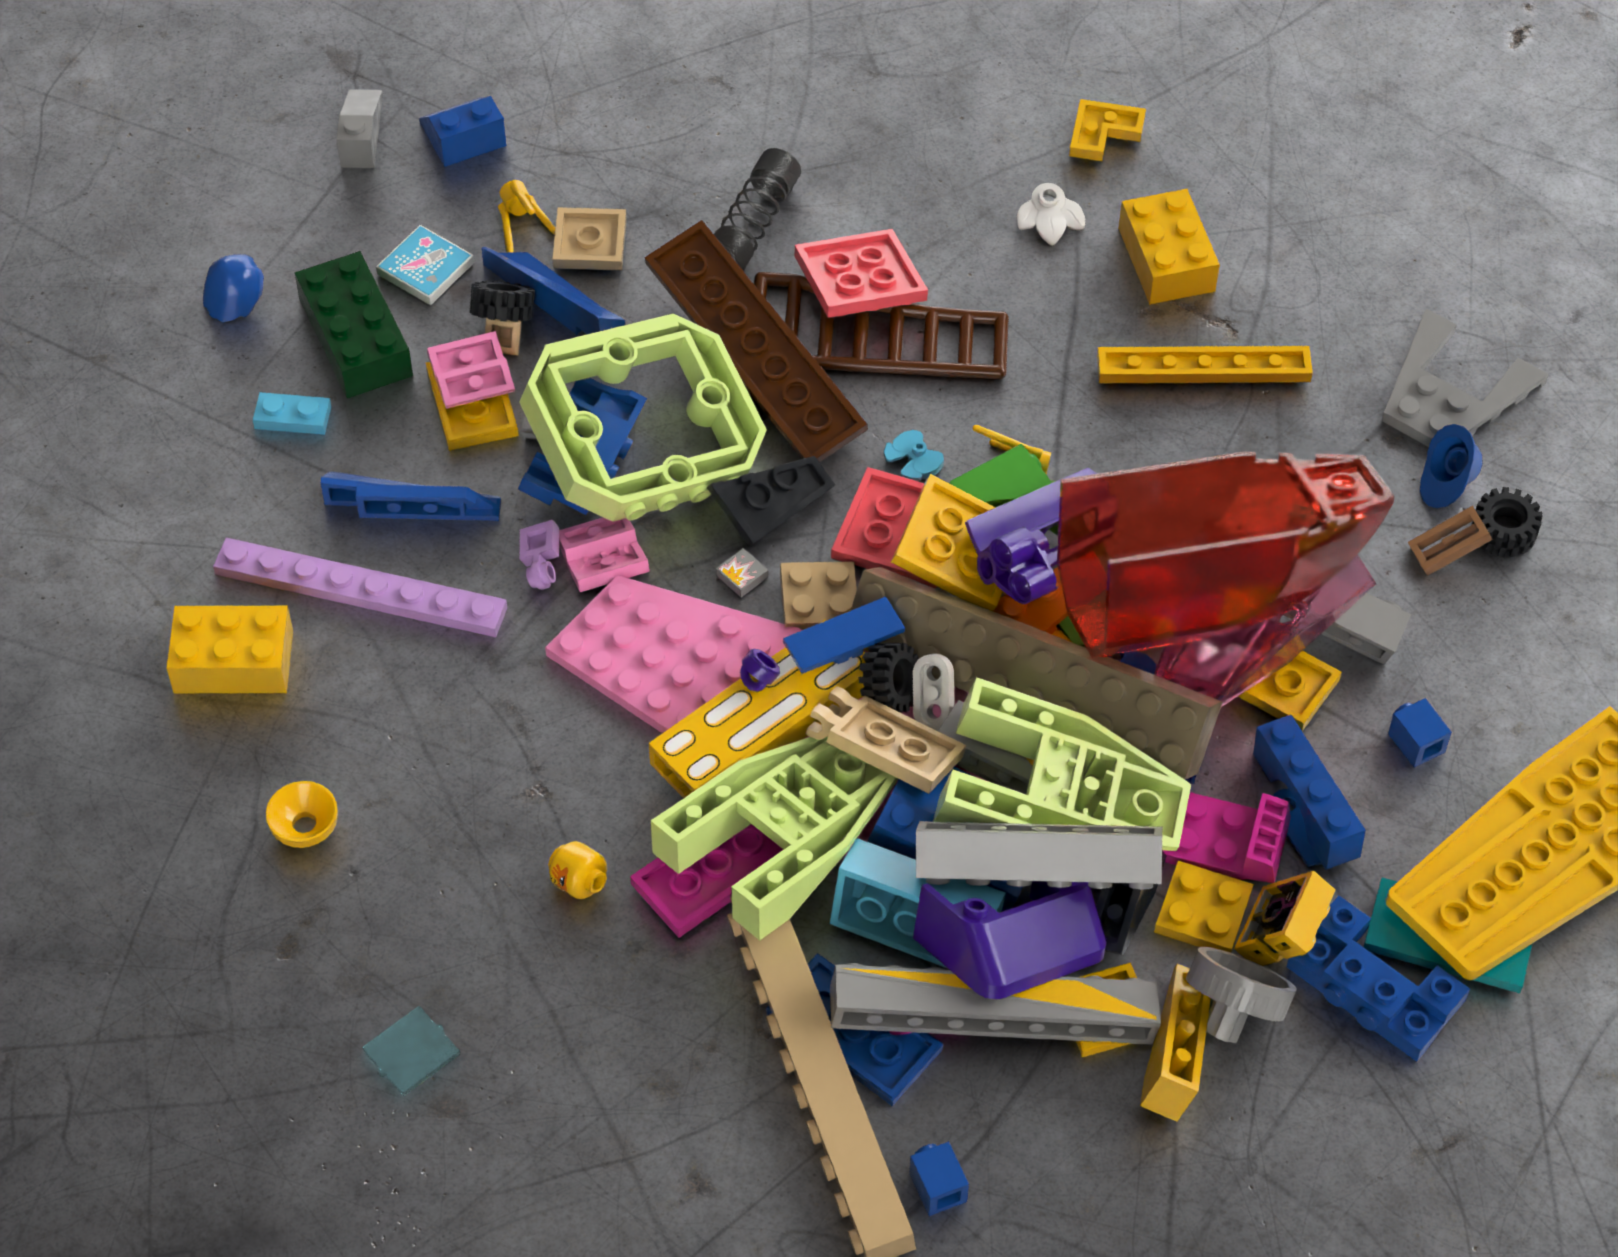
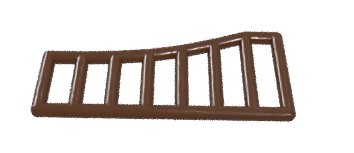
(893, 363)

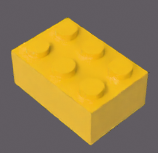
(1168, 246)
(230, 649)

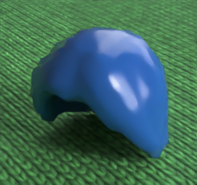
(232, 287)

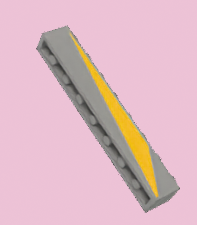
(943, 1004)

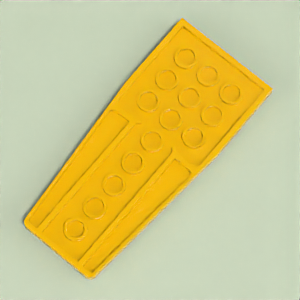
(1523, 858)

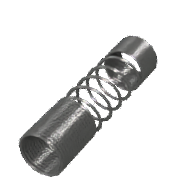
(765, 184)

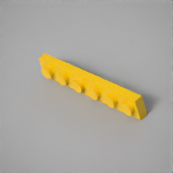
(1204, 364)

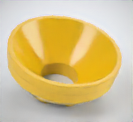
(299, 801)

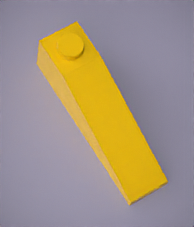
(1177, 1050)

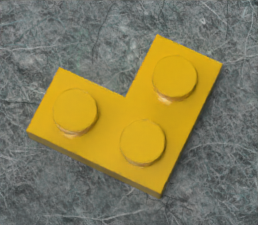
(1101, 120)

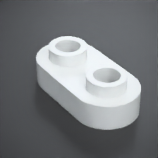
(932, 691)

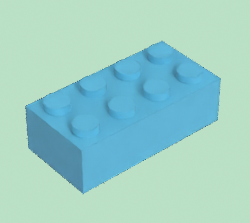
(881, 896)

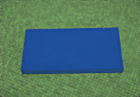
(876, 1058)

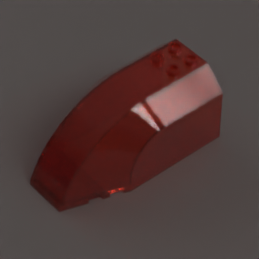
(1208, 543)

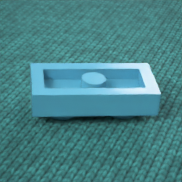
(292, 413)

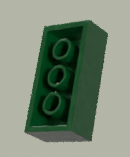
(354, 324)

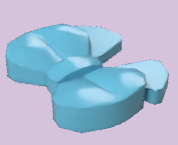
(921, 460)

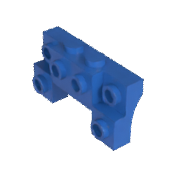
(617, 412)
(1372, 989)

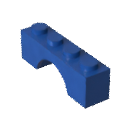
(1328, 818)

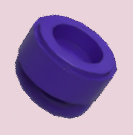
(759, 666)

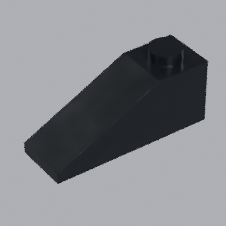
(1122, 911)

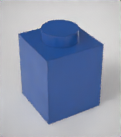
(1419, 732)
(938, 1178)

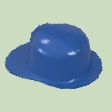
(1450, 466)

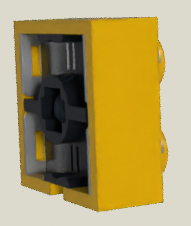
(1285, 919)

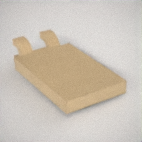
(886, 739)

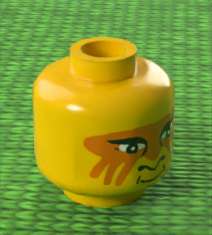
(577, 870)

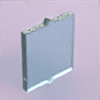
(411, 1050)

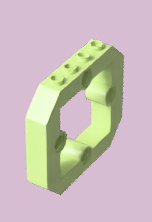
(575, 458)

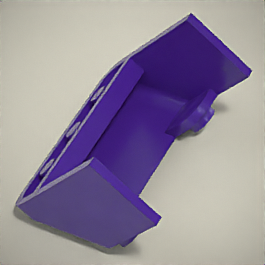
(1015, 947)

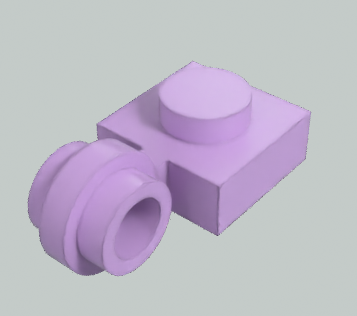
(537, 546)

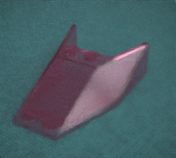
(1239, 660)

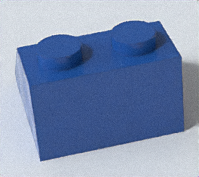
(465, 130)

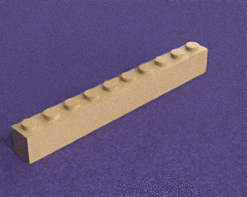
(828, 1092)

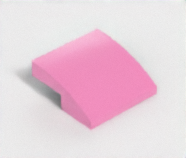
(470, 369)
(602, 551)

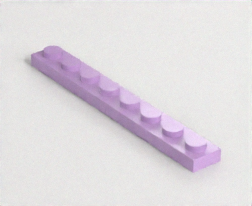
(360, 587)

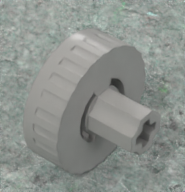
(1238, 990)

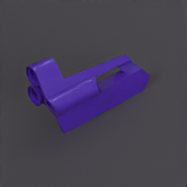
(1014, 543)

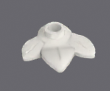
(1050, 216)

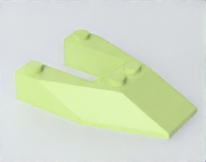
(1077, 771)
(800, 797)

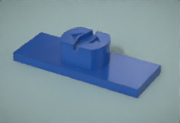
(844, 635)

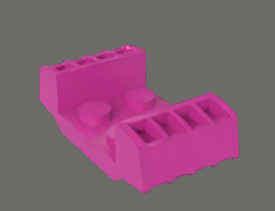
(1234, 837)

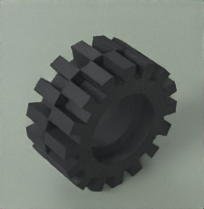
(502, 301)
(1517, 508)
(889, 675)

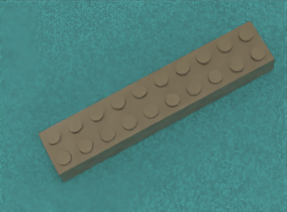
(1141, 708)

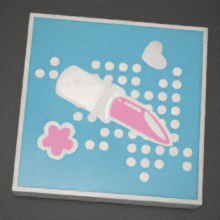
(425, 264)

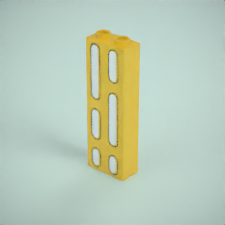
(748, 722)

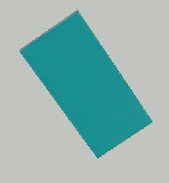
(1395, 939)

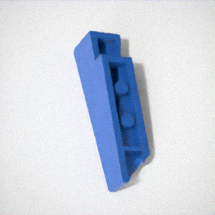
(551, 292)
(407, 500)

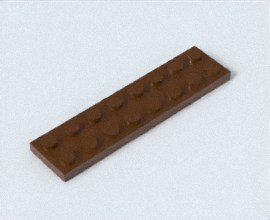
(761, 345)

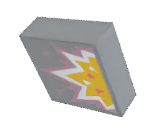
(742, 572)

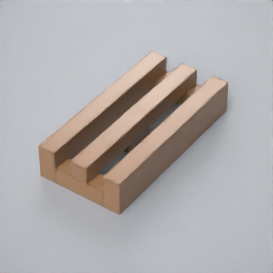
(1452, 546)

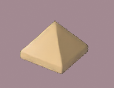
(507, 333)

